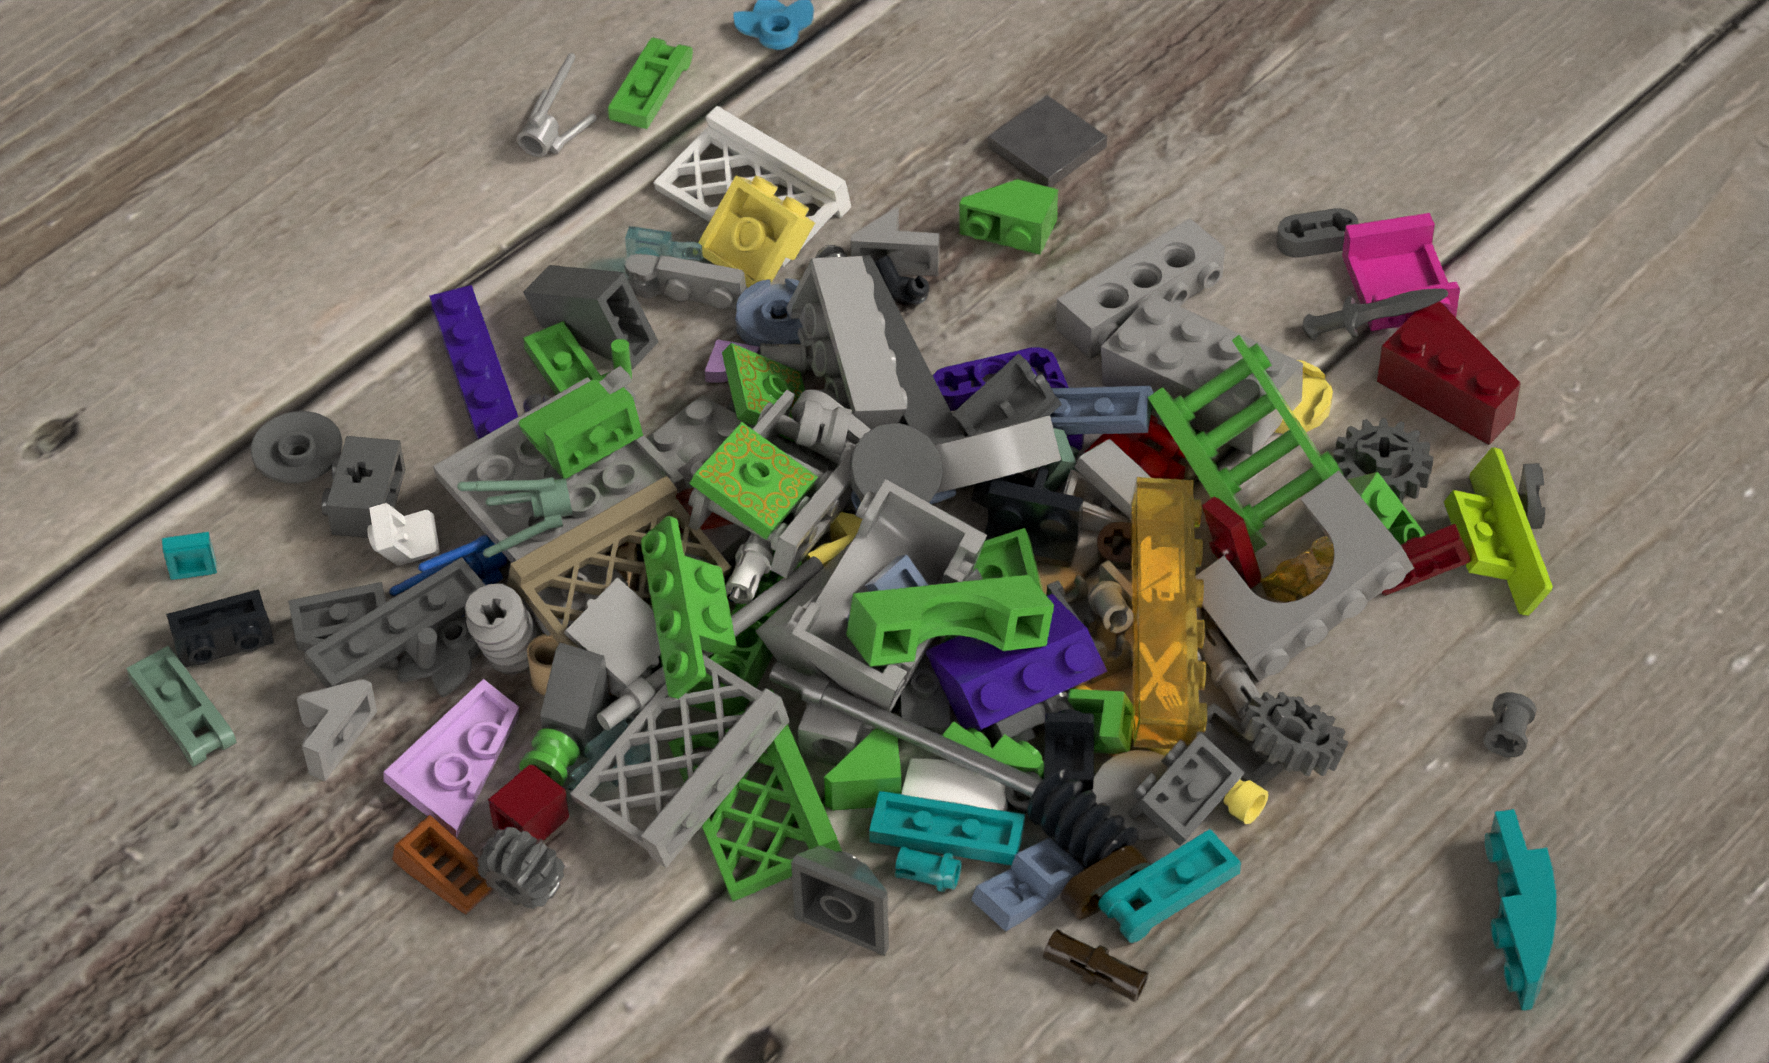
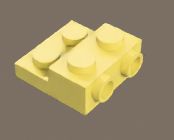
(755, 229)

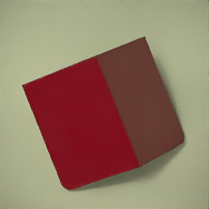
(530, 804)

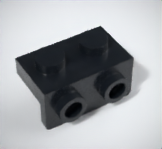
(220, 628)

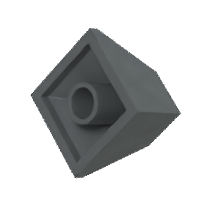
(841, 897)

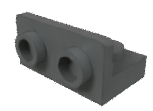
(1188, 789)

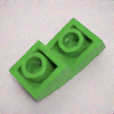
(1017, 755)

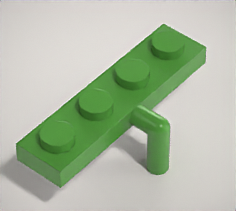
(564, 361)

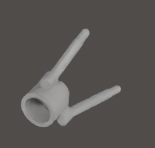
(541, 128)

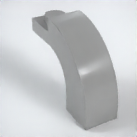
(997, 453)

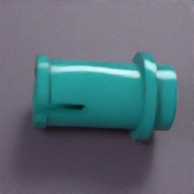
(928, 868)

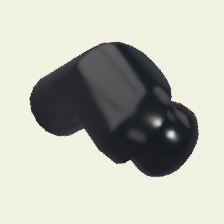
(902, 289)

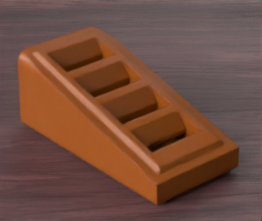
(432, 833)

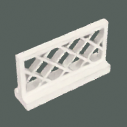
(766, 156)

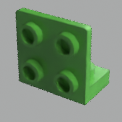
(583, 427)

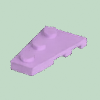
(455, 756)

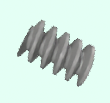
(501, 627)

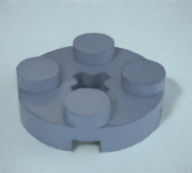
(754, 313)

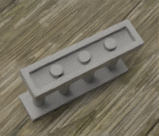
(810, 515)

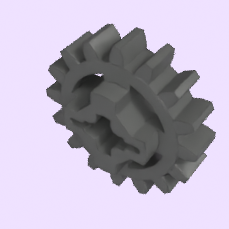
(1390, 452)
(1294, 733)

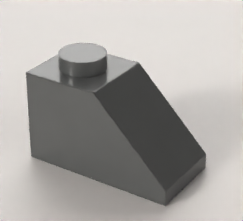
(576, 694)

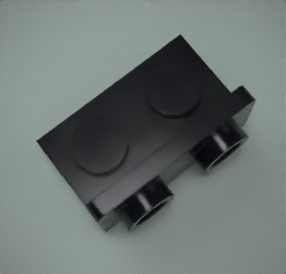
(1049, 518)

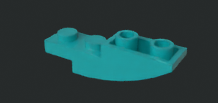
(1526, 907)

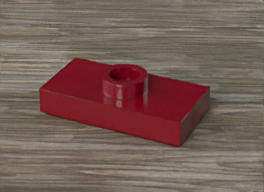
(1231, 540)
(1433, 556)

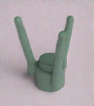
(548, 499)

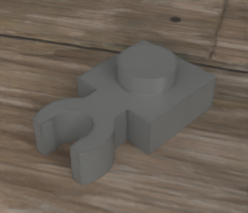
(1020, 724)

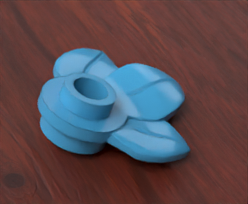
(774, 23)

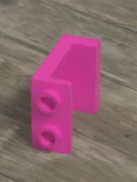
(1394, 259)

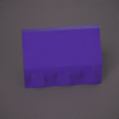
(995, 684)

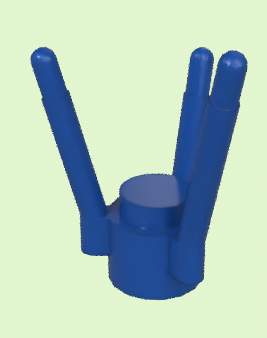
(472, 553)

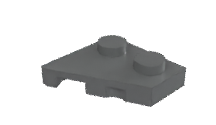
(326, 613)

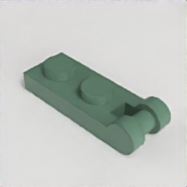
(180, 705)

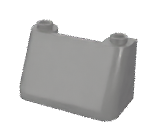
(890, 527)

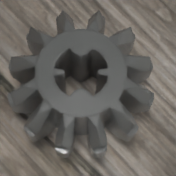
(521, 868)

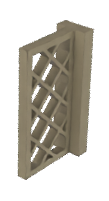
(591, 542)

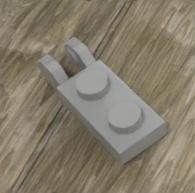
(685, 280)

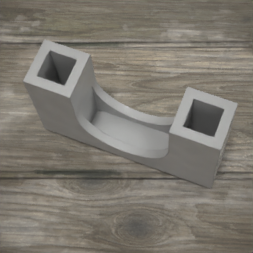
(1363, 567)

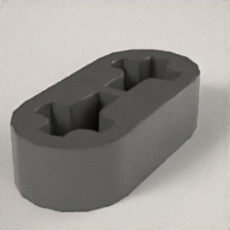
(1315, 232)

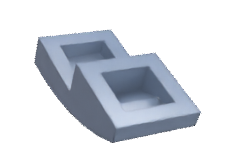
(1030, 884)

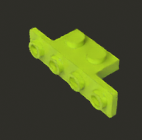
(1499, 532)

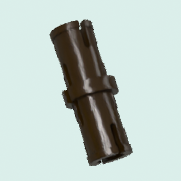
(1095, 965)

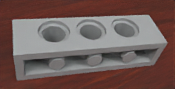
(1168, 267)

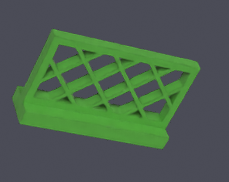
(797, 792)

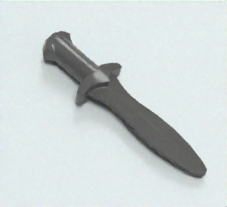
(1355, 314)

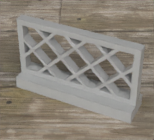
(707, 785)

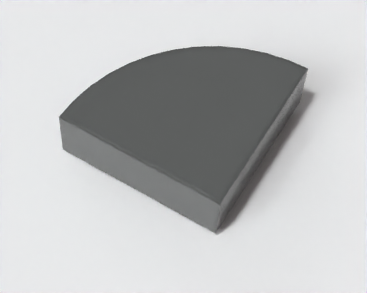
(1528, 491)

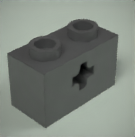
(363, 477)

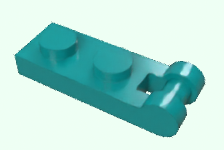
(1170, 884)

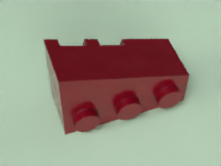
(1449, 373)

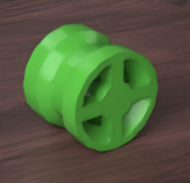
(551, 754)

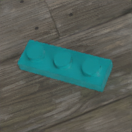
(947, 828)

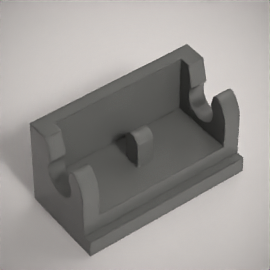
(1007, 399)
(1113, 650)

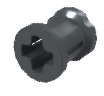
(1510, 724)

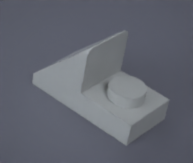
(910, 251)
(335, 722)

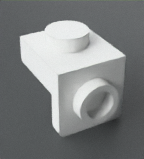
(402, 537)

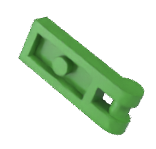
(649, 83)

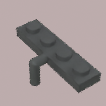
(396, 626)

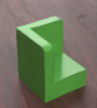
(1112, 718)

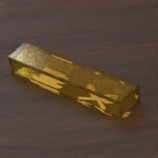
(1165, 613)

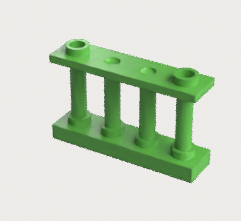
(1202, 447)

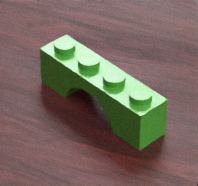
(1000, 611)

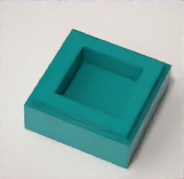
(189, 555)

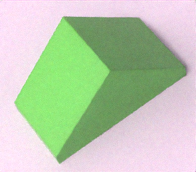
(865, 772)

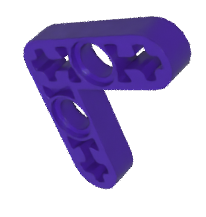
(961, 375)

